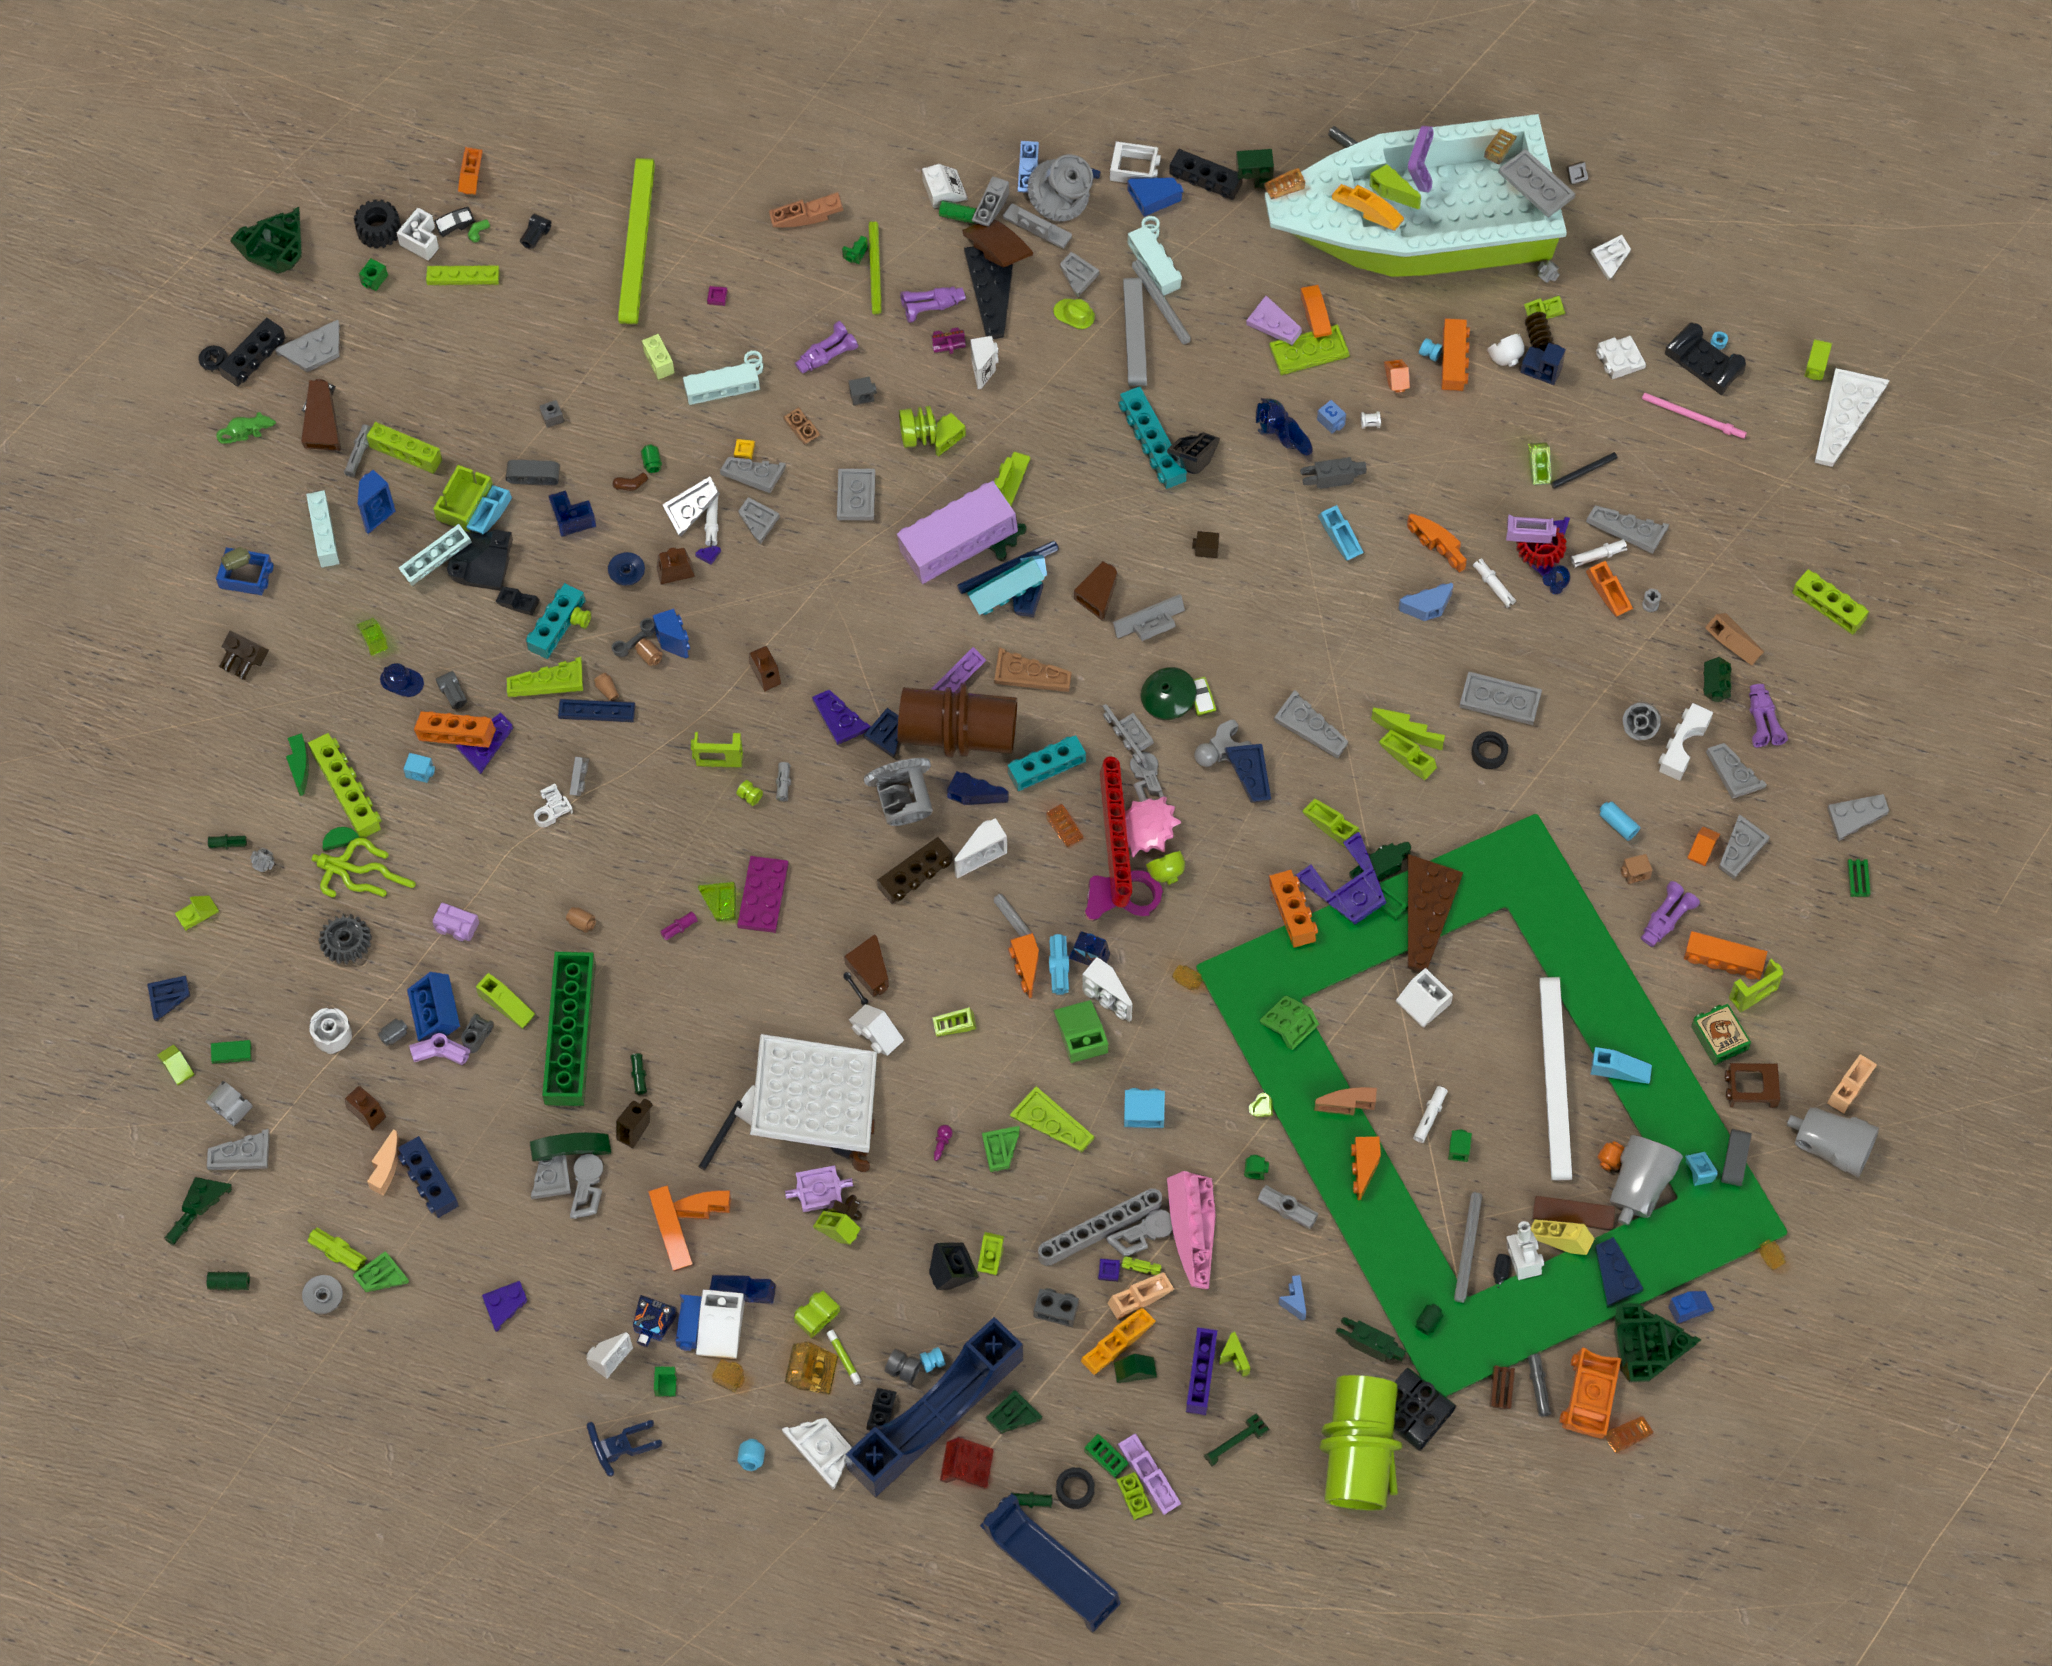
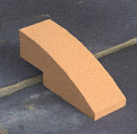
(1852, 1084)
(385, 1164)
(1140, 1295)

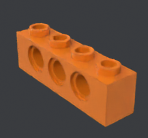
(454, 729)
(1298, 933)

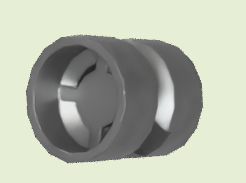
(903, 1366)

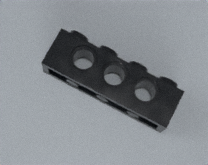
(1217, 179)
(242, 355)

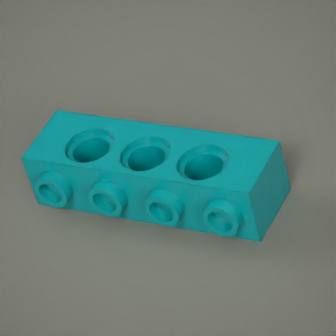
(545, 645)
(1041, 771)

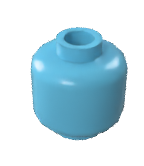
(751, 1454)

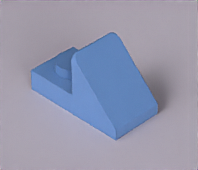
(1295, 1303)

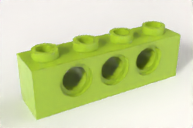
(404, 447)
(1833, 610)

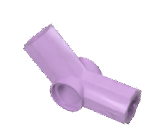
(450, 1049)

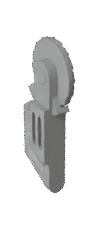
(1148, 776)
(587, 1171)
(1154, 1226)

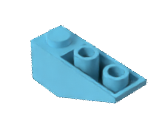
(1619, 1066)

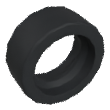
(1488, 763)
(1075, 1503)

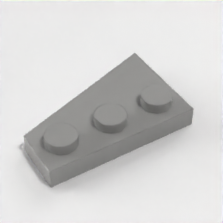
(1854, 814)
(551, 1178)

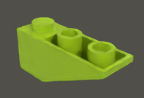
(1392, 186)
(504, 1000)

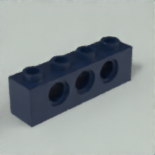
(445, 1200)

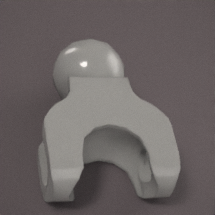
(1209, 753)

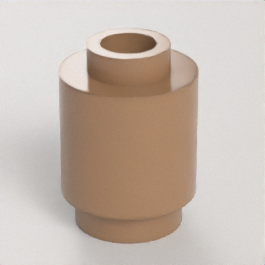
(648, 652)
(581, 919)

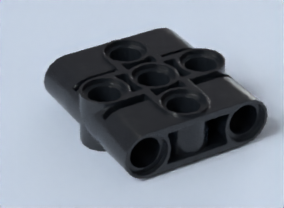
(1434, 1407)

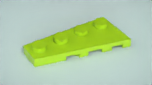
(557, 679)
(1050, 1119)

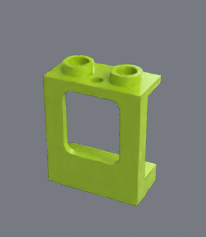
(733, 752)
(1746, 997)

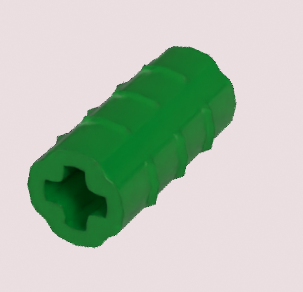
(957, 212)

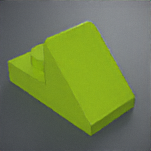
(200, 909)
(991, 1253)
(1232, 1351)

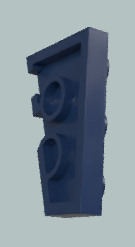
(1251, 770)
(1616, 1273)

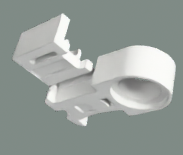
(556, 805)

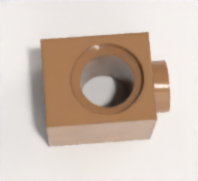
(1636, 869)

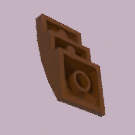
(998, 243)

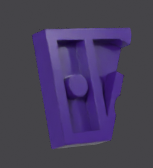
(504, 1302)

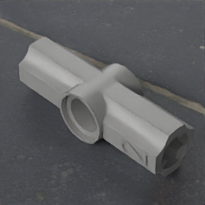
(1276, 1201)

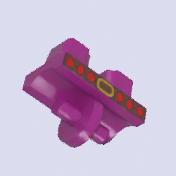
(948, 341)

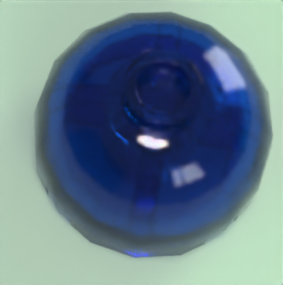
(1270, 415)

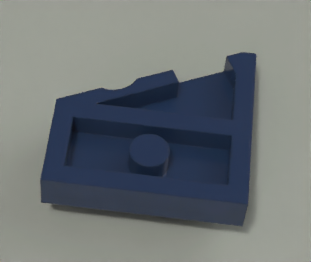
(1027, 603)
(884, 732)
(167, 995)

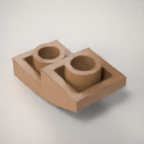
(801, 426)

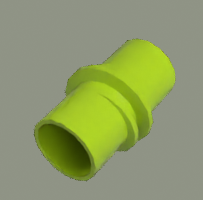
(1360, 1442)

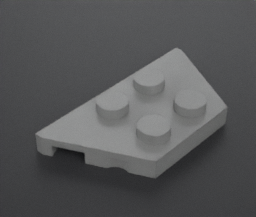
(313, 348)

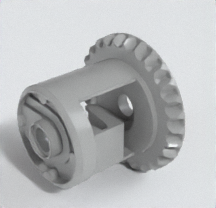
(1070, 178)
(897, 796)

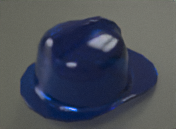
(1293, 437)
(401, 680)

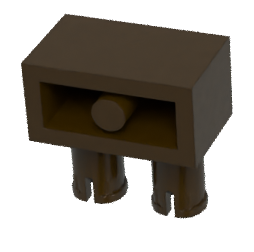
(249, 651)

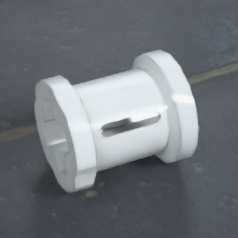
(1369, 420)

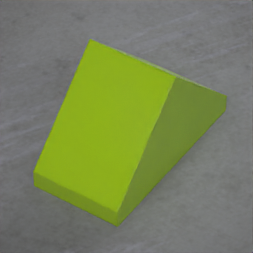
(175, 1064)

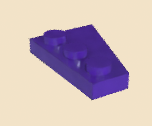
(839, 718)
(481, 756)

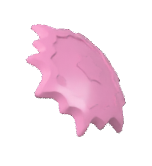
(1149, 825)

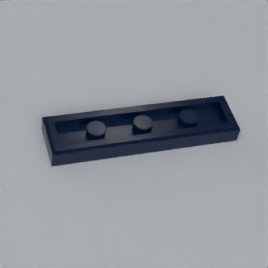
(596, 710)

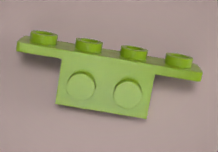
(1011, 475)

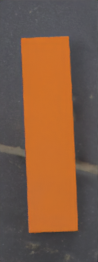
(670, 1228)

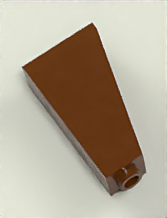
(320, 422)

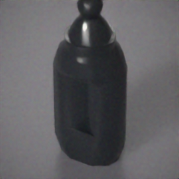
(1501, 1268)

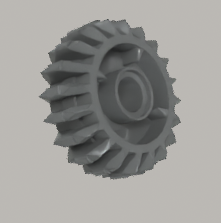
(347, 950)

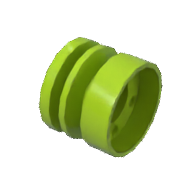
(917, 426)

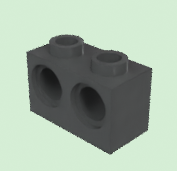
(1054, 1312)

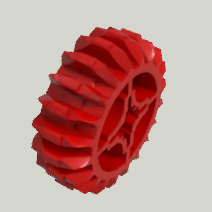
(1544, 555)

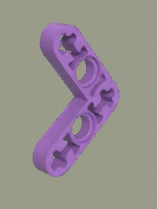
(1416, 162)

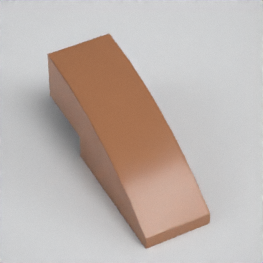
(1347, 1100)

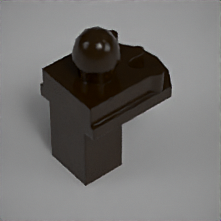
(849, 1208)

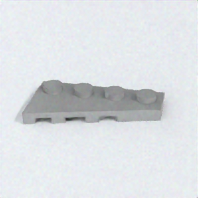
(1304, 721)

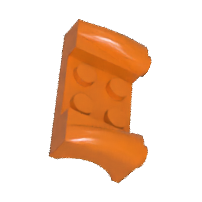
(1591, 1394)

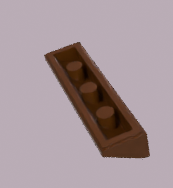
(1574, 1212)

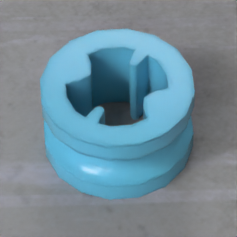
(1721, 335)

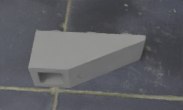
(992, 201)

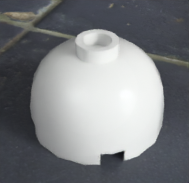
(1507, 351)

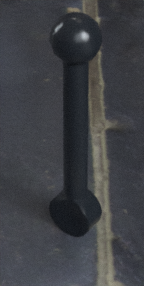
(847, 976)

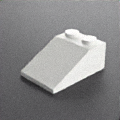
(983, 847)

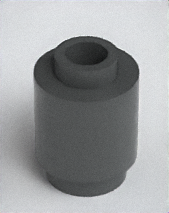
(393, 1032)

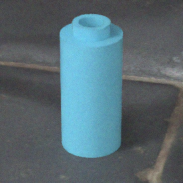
(1619, 820)

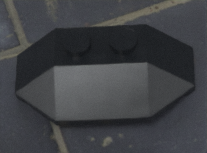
(1194, 451)

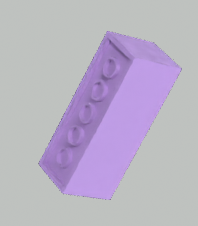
(957, 532)

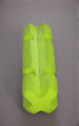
(1141, 1266)

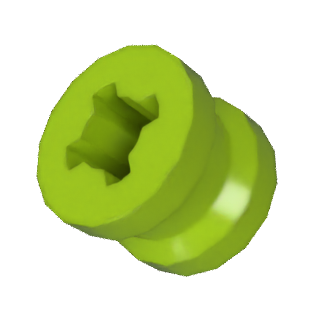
(580, 617)

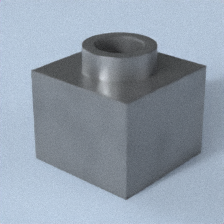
(551, 413)

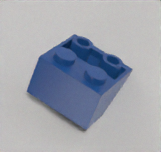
(671, 633)

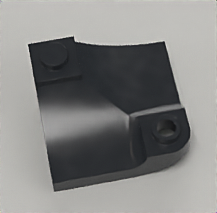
(482, 561)

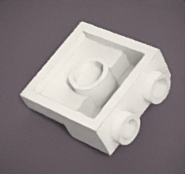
(1620, 356)

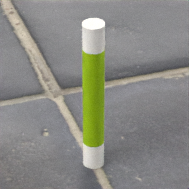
(844, 1357)

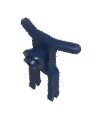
(611, 1448)

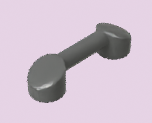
(621, 648)

